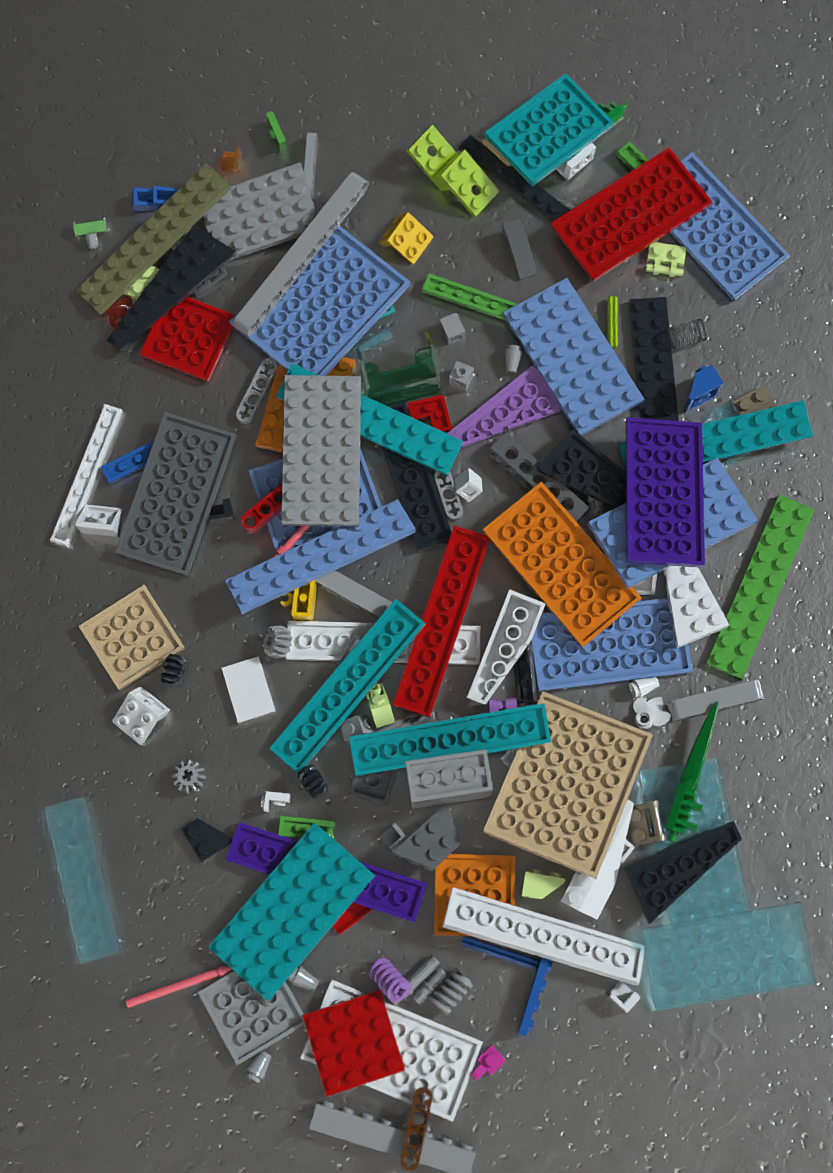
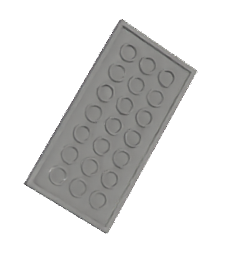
(321, 451)

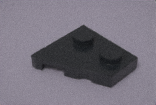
(205, 839)

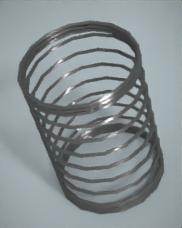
(698, 334)

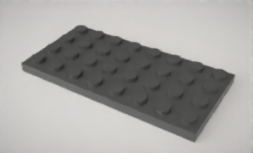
(176, 494)

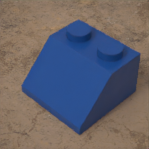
(704, 387)

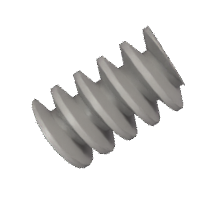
(451, 991)

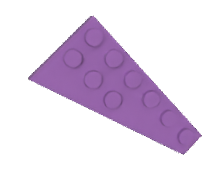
(514, 406)

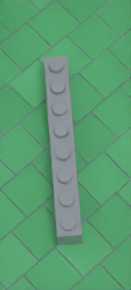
(390, 1139)

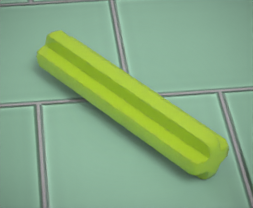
(612, 321)

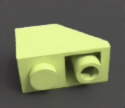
(380, 706)
(538, 885)

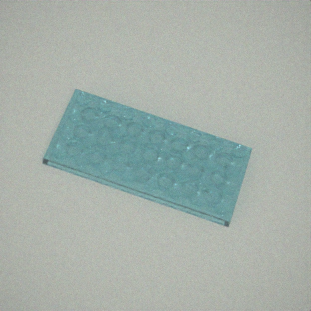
(722, 886)
(728, 956)

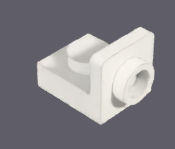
(278, 798)

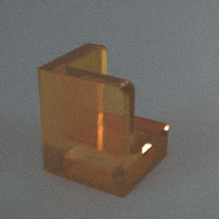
(231, 161)

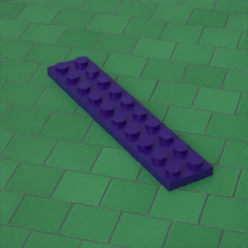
(385, 892)

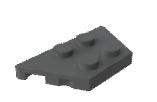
(431, 841)

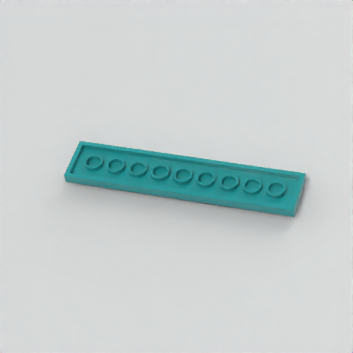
(752, 431)
(399, 432)
(347, 686)
(484, 731)

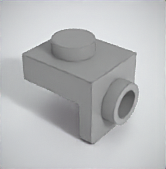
(356, 726)

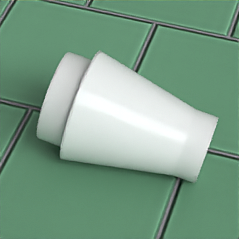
(641, 687)

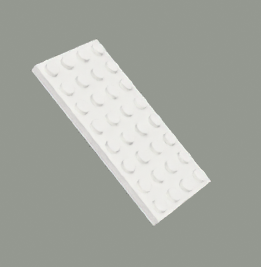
(430, 1054)

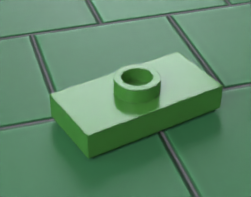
(275, 131)
(631, 156)

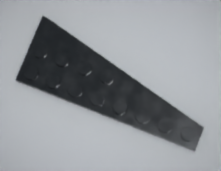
(177, 279)
(586, 470)

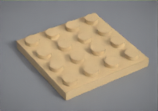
(131, 637)

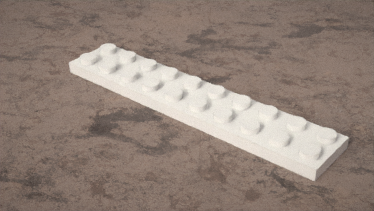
(330, 640)
(544, 936)

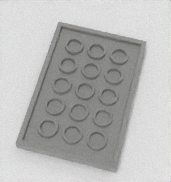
(262, 211)

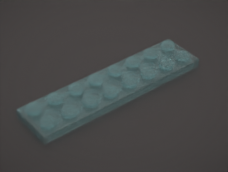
(82, 880)

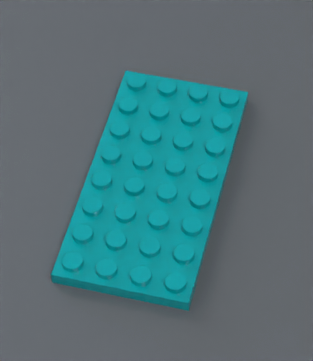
(291, 912)

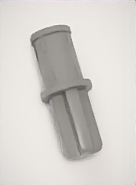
(430, 986)

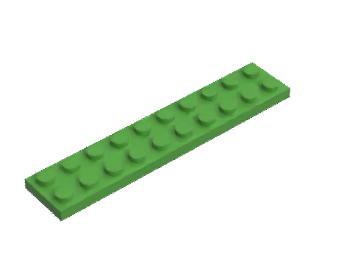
(760, 587)

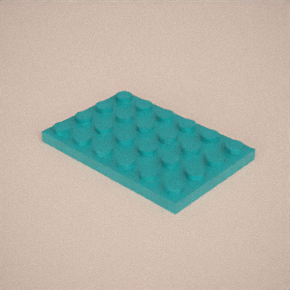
(549, 129)

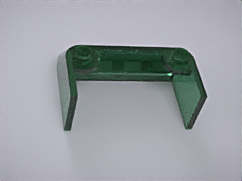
(403, 382)

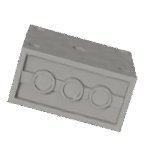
(449, 779)

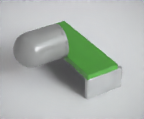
(90, 230)

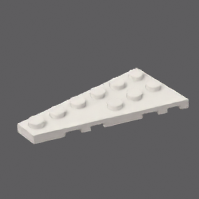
(692, 605)

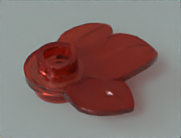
(119, 310)

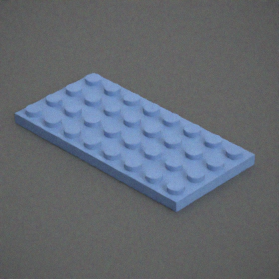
(727, 237)
(573, 357)
(723, 516)
(629, 649)

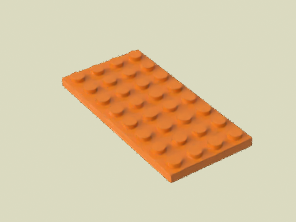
(561, 564)

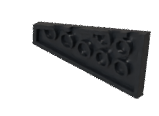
(672, 872)

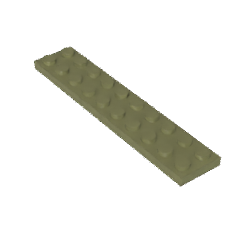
(153, 238)

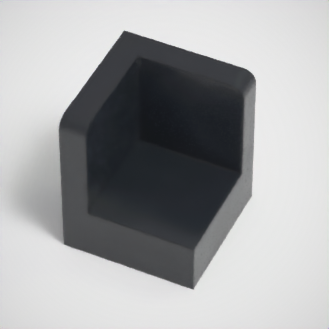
(222, 513)

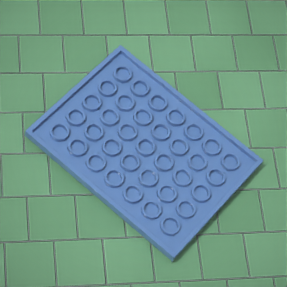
(329, 306)

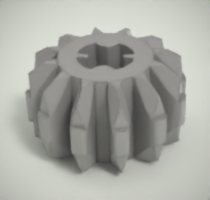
(277, 641)
(184, 783)

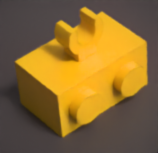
(303, 602)

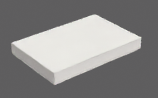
(248, 690)

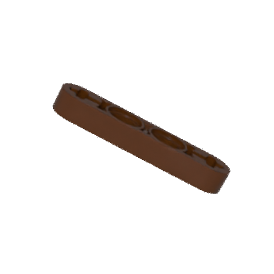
(418, 1129)

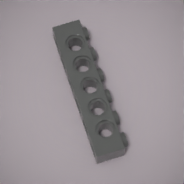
(507, 445)

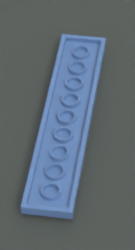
(319, 556)

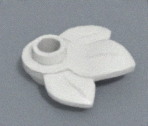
(652, 711)

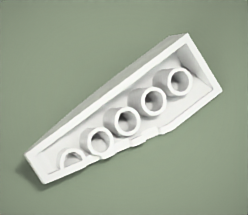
(507, 642)
(591, 894)

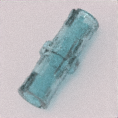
(374, 340)

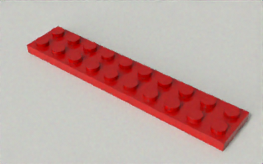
(443, 621)

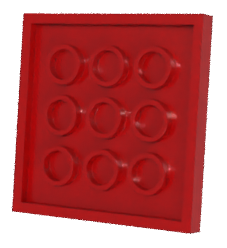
(189, 338)
(353, 1043)

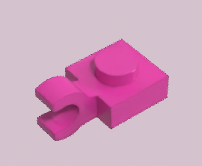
(489, 1062)

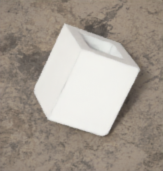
(468, 484)
(623, 996)

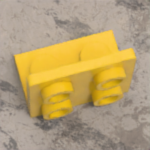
(407, 237)

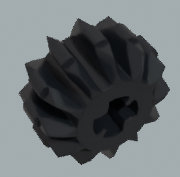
(173, 670)
(312, 781)

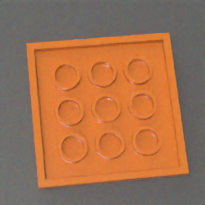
(479, 874)

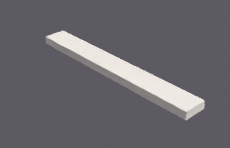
(86, 475)

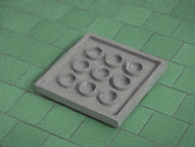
(247, 1019)

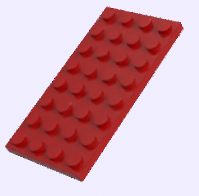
(631, 214)

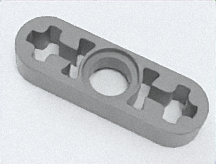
(447, 508)

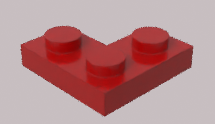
(432, 408)

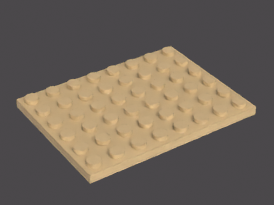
(569, 792)

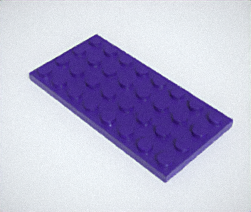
(664, 493)

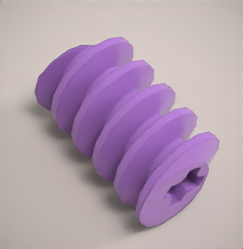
(389, 980)

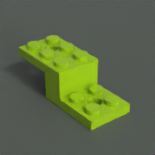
(452, 170)

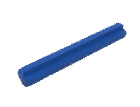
(500, 952)

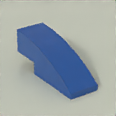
(151, 199)

